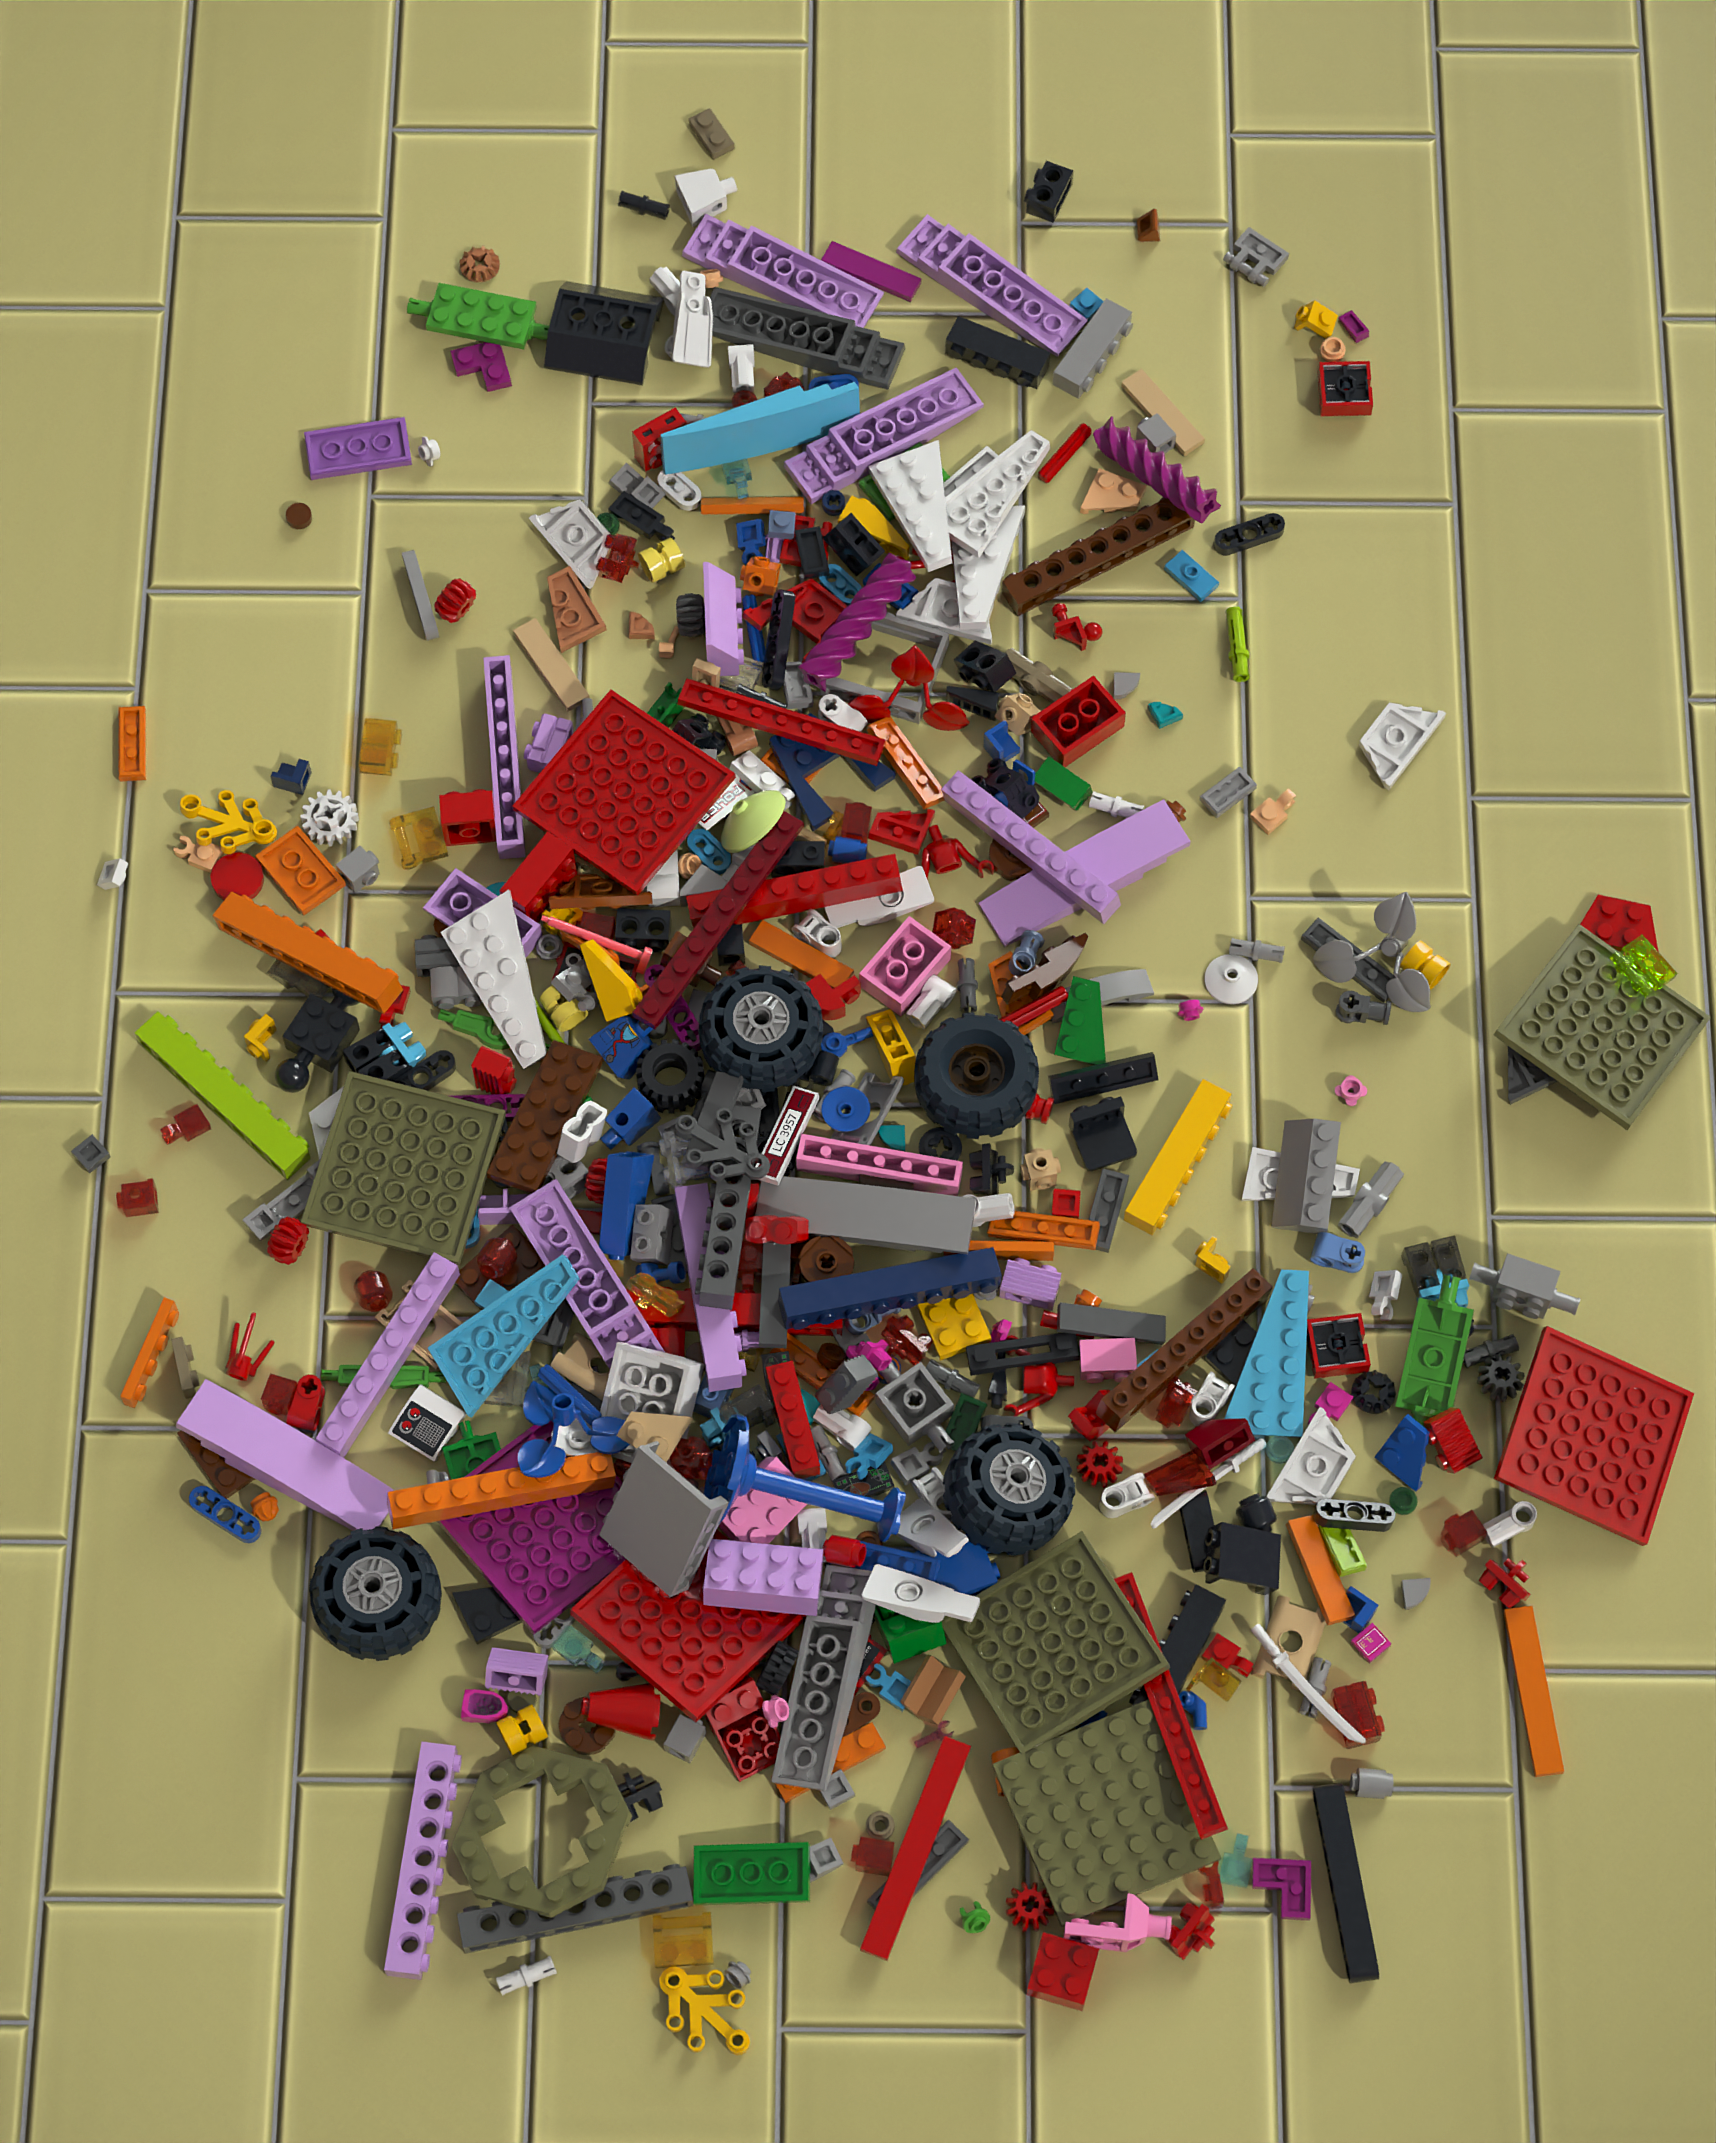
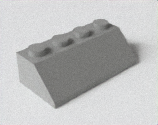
(1306, 1175)

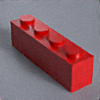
(792, 1420)

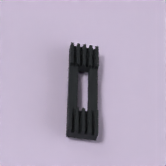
(983, 1356)

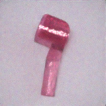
(938, 1734)

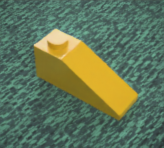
(877, 526)
(612, 985)
(892, 1045)

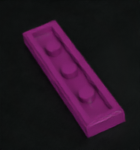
(872, 271)

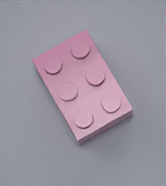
(904, 966)
(760, 1515)

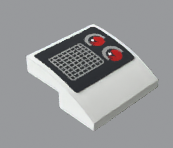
(427, 1422)

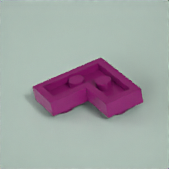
(485, 358)
(1290, 1877)

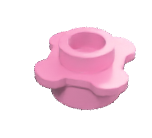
(1351, 1083)
(775, 1710)

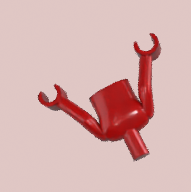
(945, 856)
(1040, 1380)

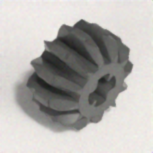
(690, 615)
(1500, 1387)

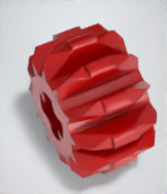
(455, 600)
(596, 1180)
(288, 1240)
(1099, 1473)
(1020, 1912)

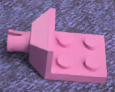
(1136, 1927)

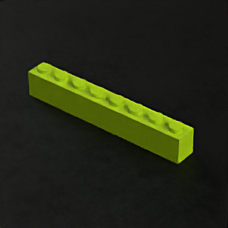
(223, 1095)

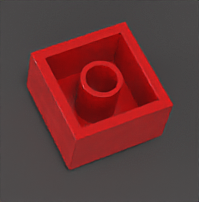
(468, 817)
(1062, 1971)

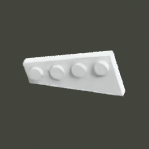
(1263, 1176)

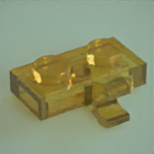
(654, 1294)

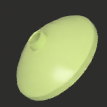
(751, 820)

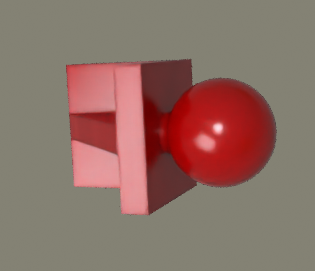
(1072, 628)

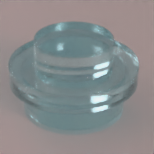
(1279, 1449)

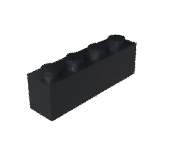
(997, 352)

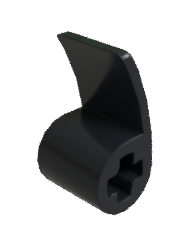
(823, 1069)

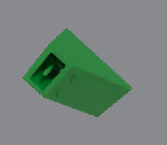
(907, 1636)

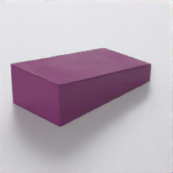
(1354, 326)

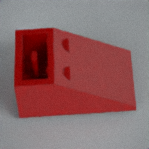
(743, 1730)

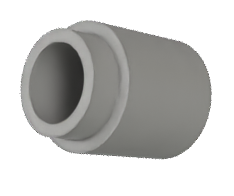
(1371, 1783)

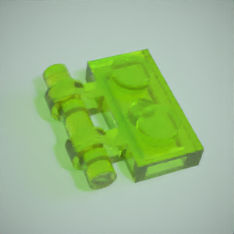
(1649, 964)

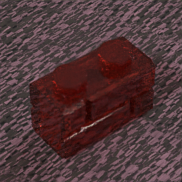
(1356, 1706)

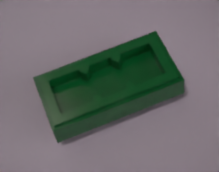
(965, 1419)

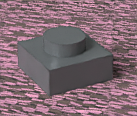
(90, 1153)

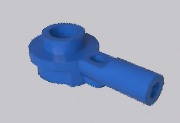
(838, 1044)

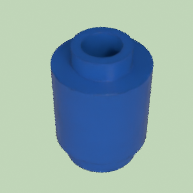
(847, 850)

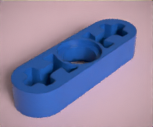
(246, 1518)

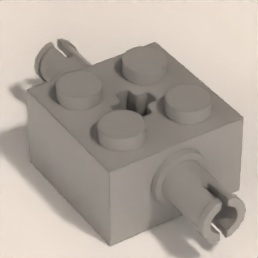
(1525, 1287)
(912, 1421)

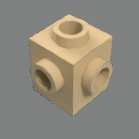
(1017, 712)
(1040, 1169)

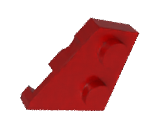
(902, 829)

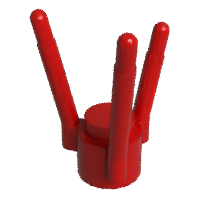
(240, 1366)

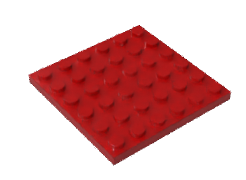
(624, 792)
(1594, 1436)
(677, 1642)

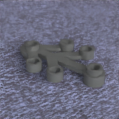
(724, 1148)

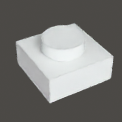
(112, 874)

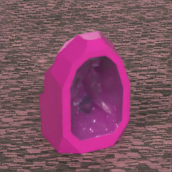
(483, 1706)

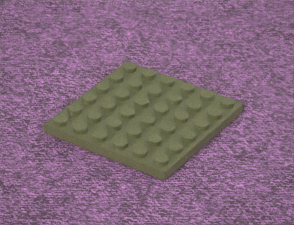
(1598, 1032)
(403, 1167)
(1055, 1644)
(1103, 1813)

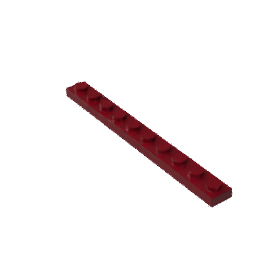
(717, 921)

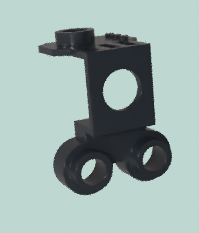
(697, 731)
(1020, 796)

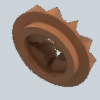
(479, 273)

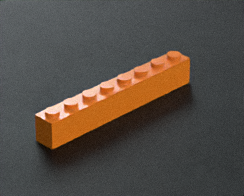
(308, 952)
(497, 1491)

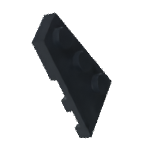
(485, 1613)

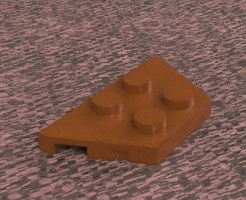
(594, 891)

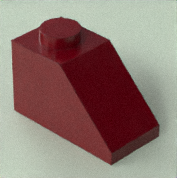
(1219, 1439)

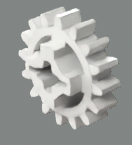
(329, 806)

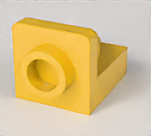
(1211, 1264)

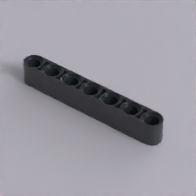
(1345, 1883)

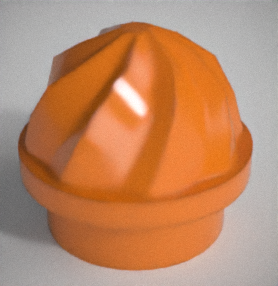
(1088, 1299)
(265, 1507)

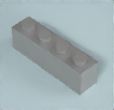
(1093, 348)

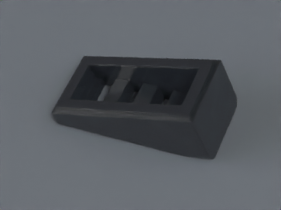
(975, 701)

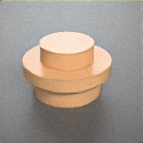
(712, 277)
(1332, 349)
(688, 864)

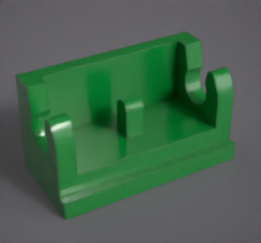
(666, 707)
(1063, 783)

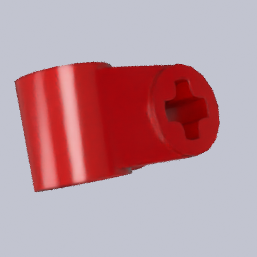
(305, 1407)

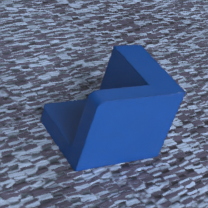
(1000, 743)
(1363, 1608)

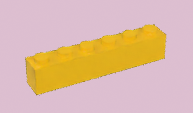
(1177, 1157)

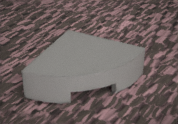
(1124, 684)
(1414, 1591)

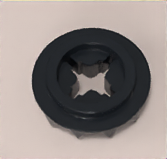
(932, 1139)
(1370, 1403)

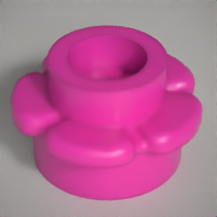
(1190, 1010)

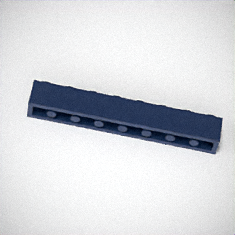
(889, 1288)

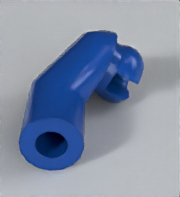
(1196, 1707)

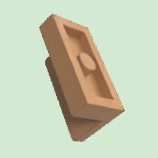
(932, 1690)

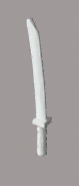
(1230, 1464)
(1281, 1661)

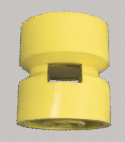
(661, 560)
(564, 1013)

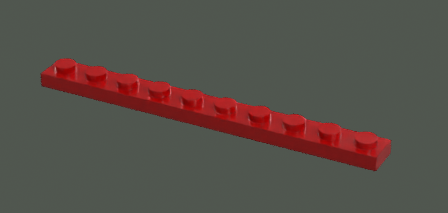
(1177, 1732)

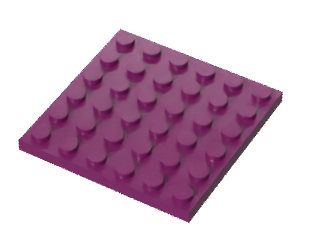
(538, 1552)

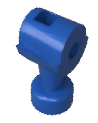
(675, 1272)

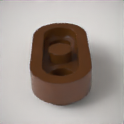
(857, 1716)

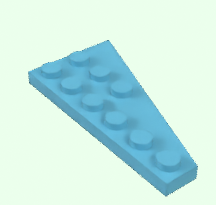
(490, 1342)
(1274, 1373)

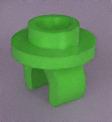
(975, 1920)

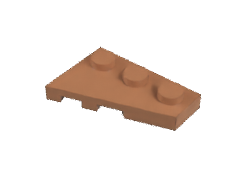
(573, 610)

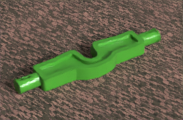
(476, 1026)
(406, 1377)

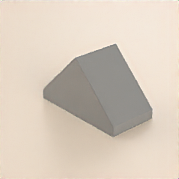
(700, 882)

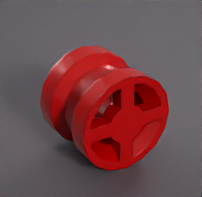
(1040, 1109)

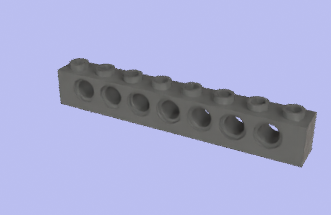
(721, 1291)
(591, 1915)

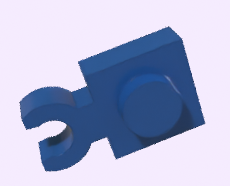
(750, 538)

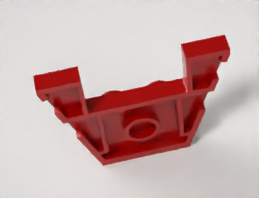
(813, 611)
(1619, 921)

